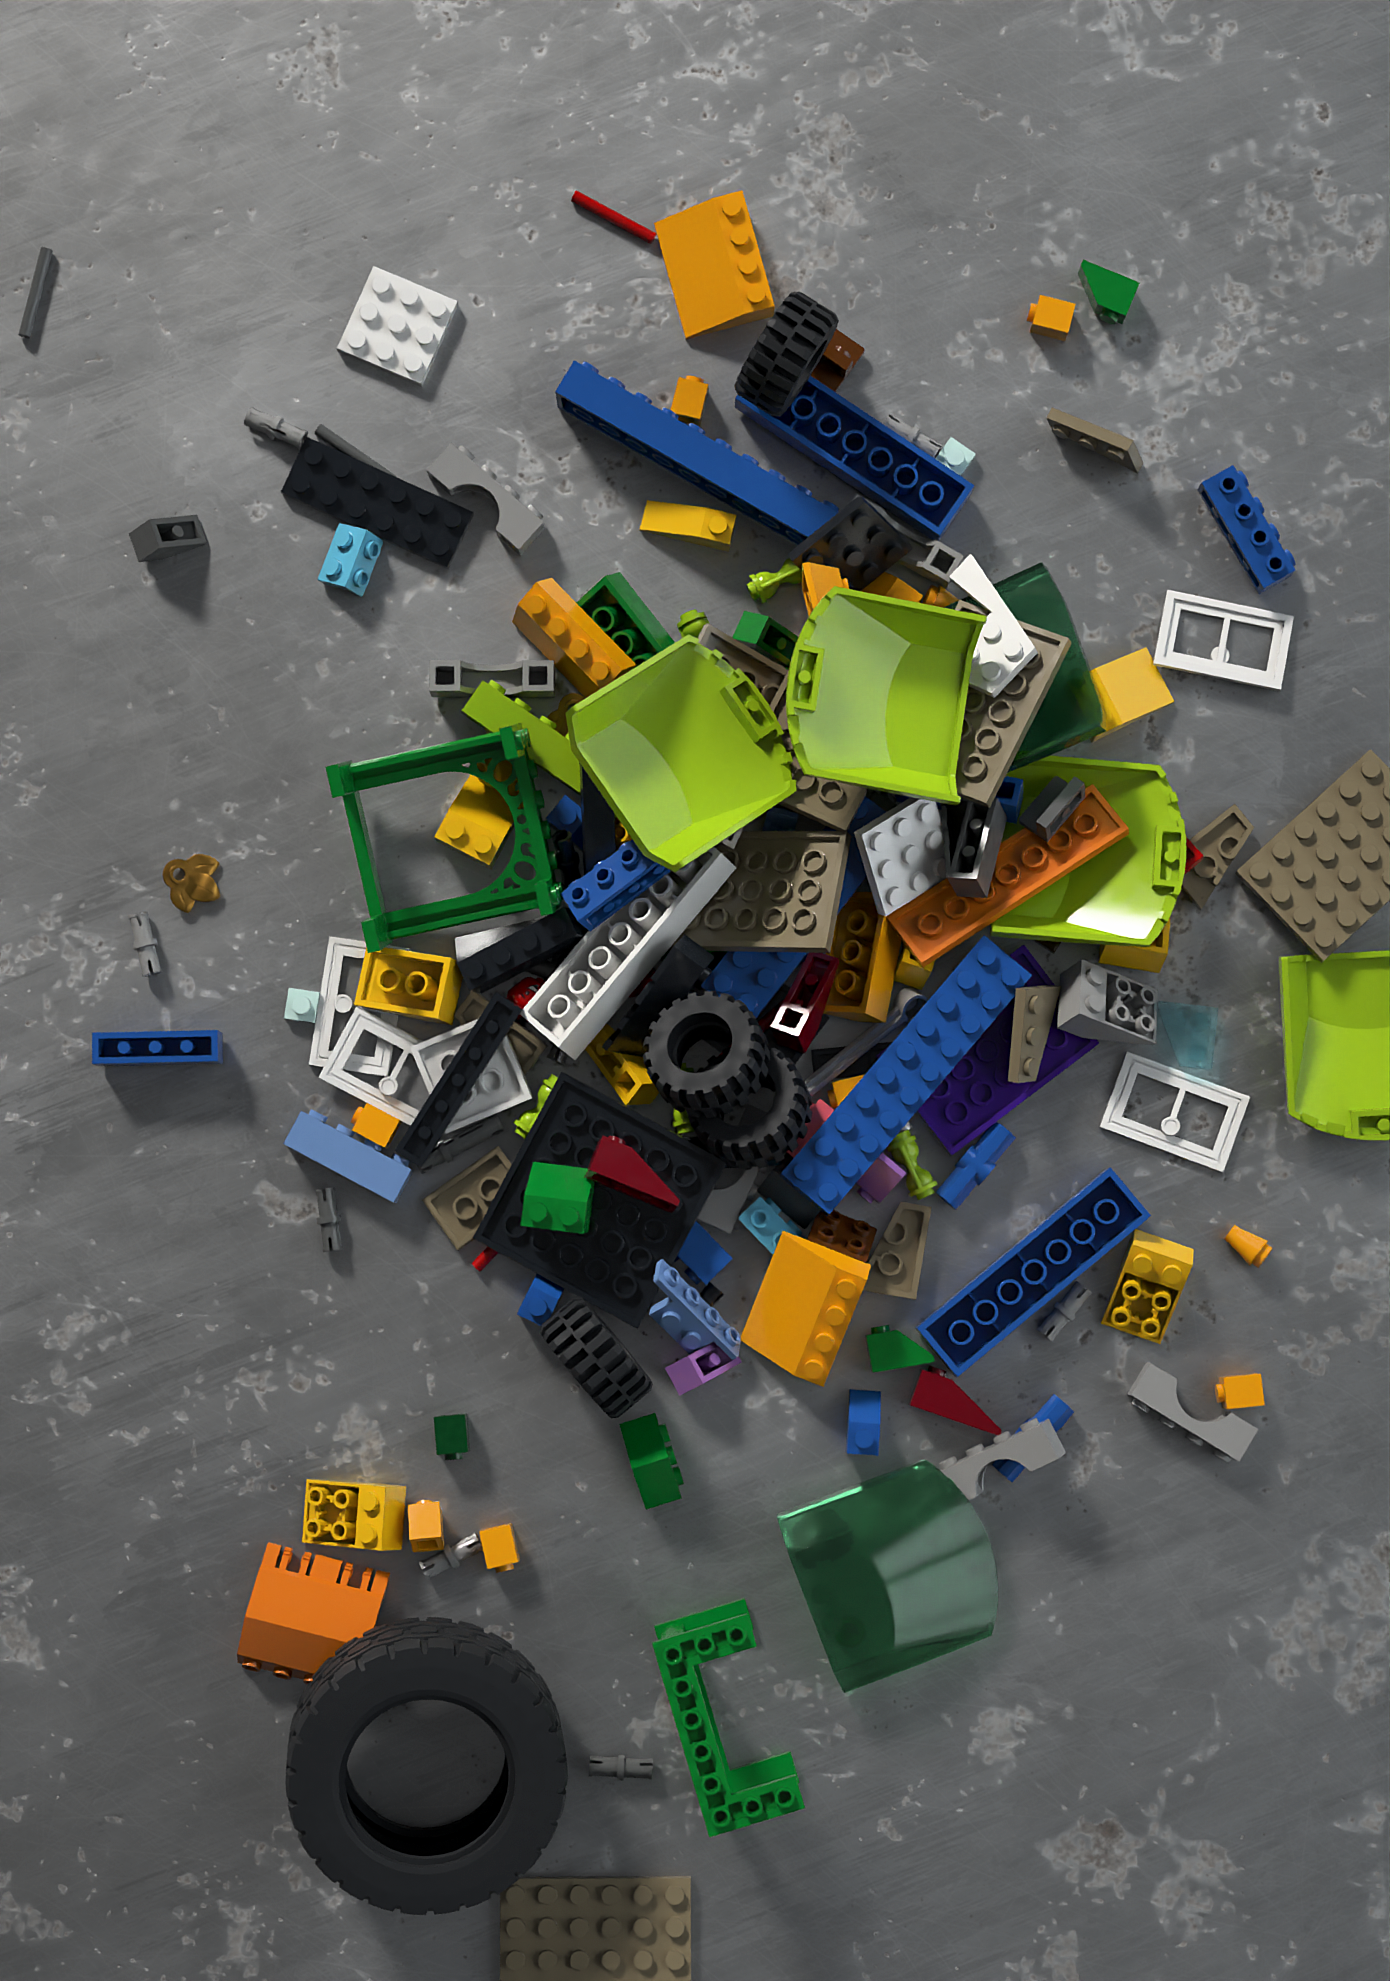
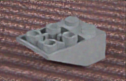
(1106, 1005)

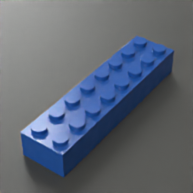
(868, 457)
(760, 975)
(1032, 1272)

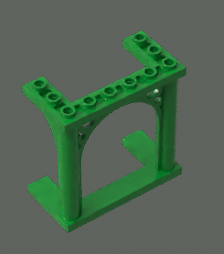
(538, 893)
(725, 1795)

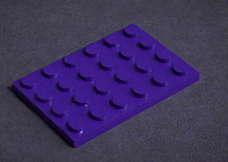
(978, 1086)

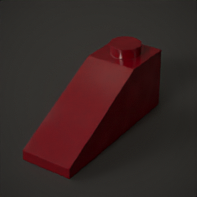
(805, 1002)
(625, 1171)
(945, 1398)

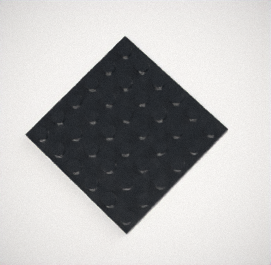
(626, 1236)

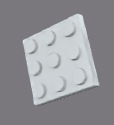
(397, 326)
(903, 853)
(497, 1088)

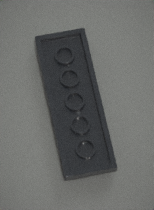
(377, 502)

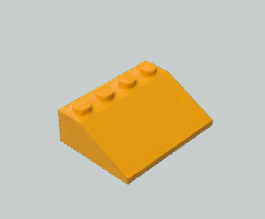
(715, 266)
(805, 1307)

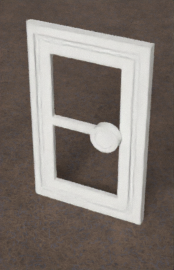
(1218, 665)
(329, 1001)
(388, 1085)
(1164, 1139)

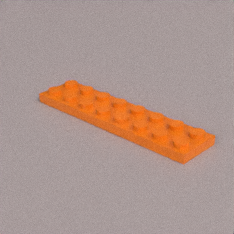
(1023, 868)

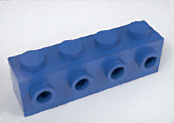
(1246, 528)
(612, 885)

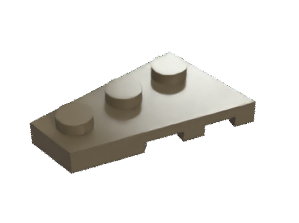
(1093, 437)
(1219, 844)
(1030, 1030)

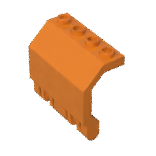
(304, 1619)

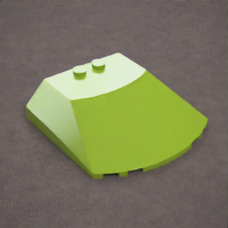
(881, 693)
(682, 751)
(1127, 888)
(1338, 1042)

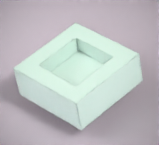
(955, 456)
(302, 1005)

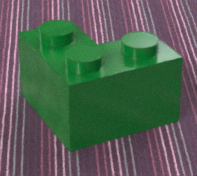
(652, 1460)

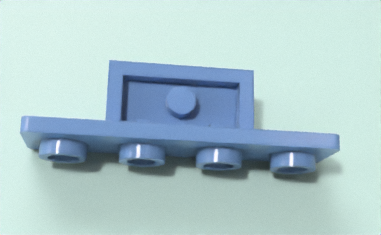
(689, 1317)

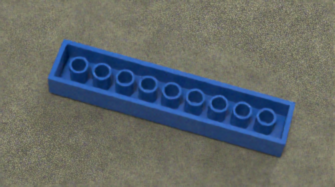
(691, 454)
(905, 1075)

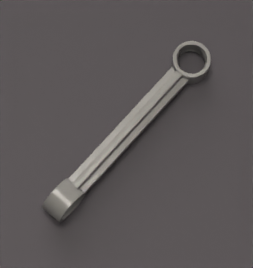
(867, 1039)

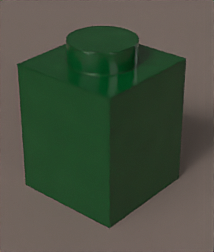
(451, 1436)

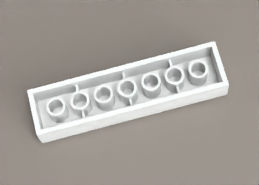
(621, 953)

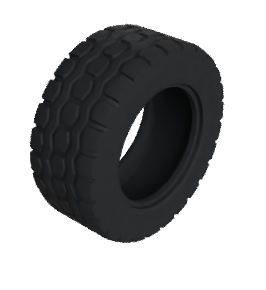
(445, 1863)

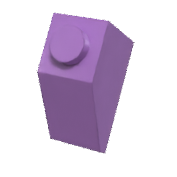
(879, 1179)
(700, 1367)

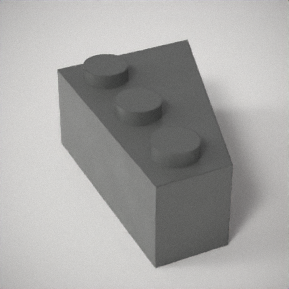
(972, 845)

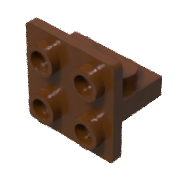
(837, 361)
(843, 1235)

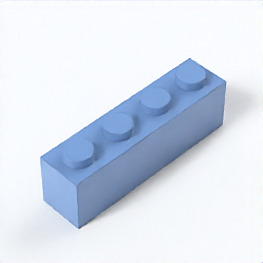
(348, 1156)

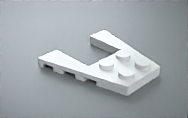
(1002, 644)

